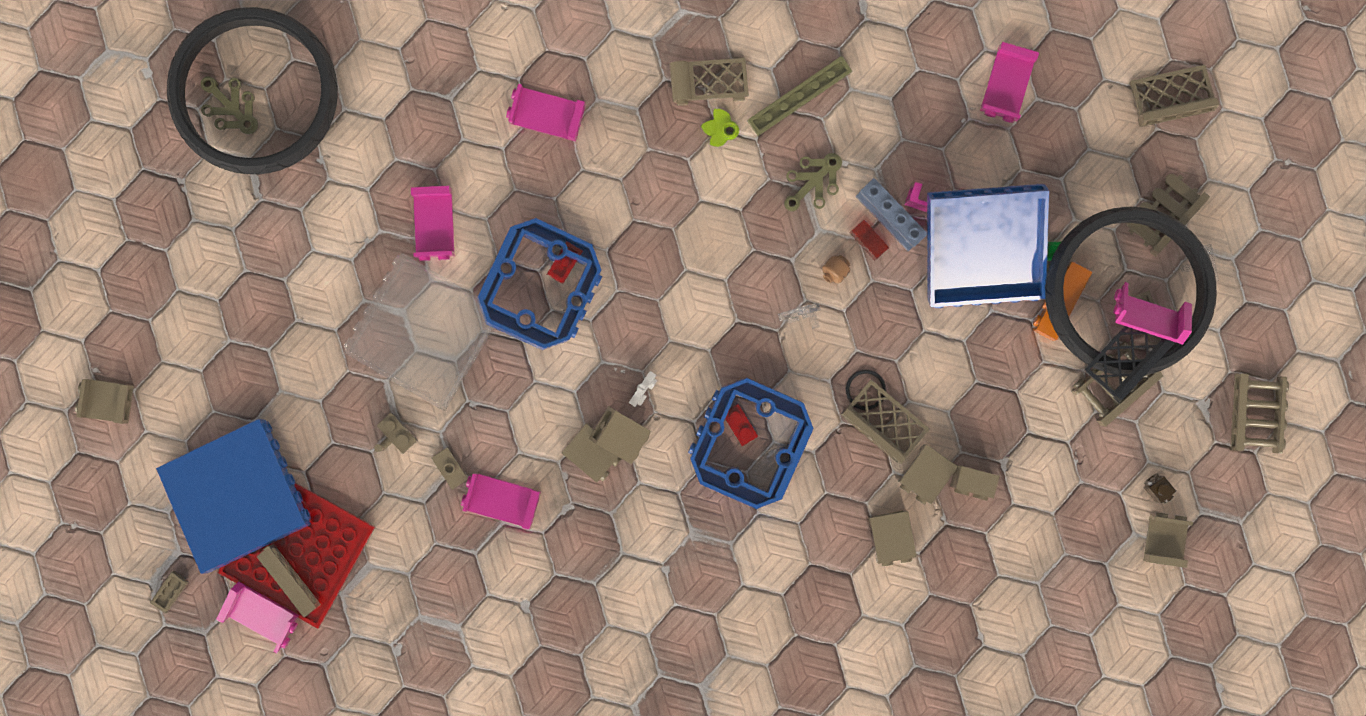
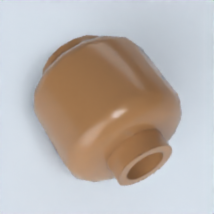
(836, 269)

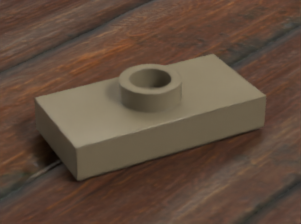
(449, 468)
(169, 592)

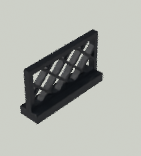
(1138, 373)

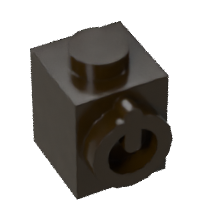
(1159, 488)

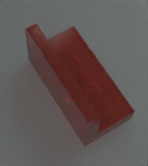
(869, 240)

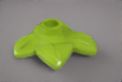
(717, 128)

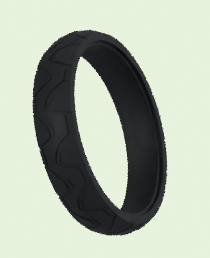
(226, 21)
(1174, 229)

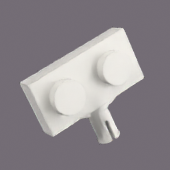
(648, 382)

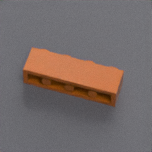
(1074, 283)

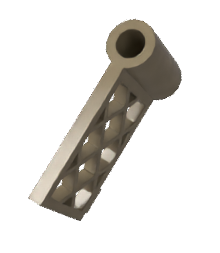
(683, 81)

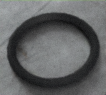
(859, 373)

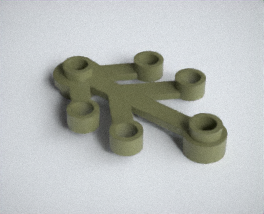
(231, 107)
(815, 179)

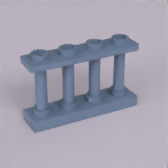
(891, 214)

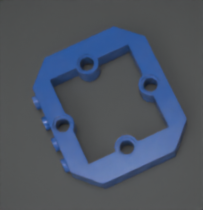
(510, 323)
(742, 490)

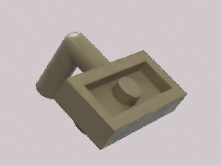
(396, 434)

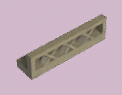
(288, 580)

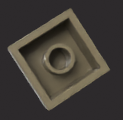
(974, 481)

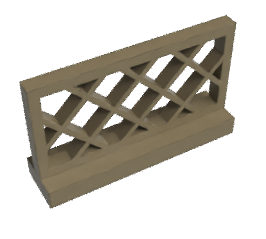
(1177, 111)
(875, 435)

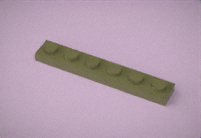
(799, 96)

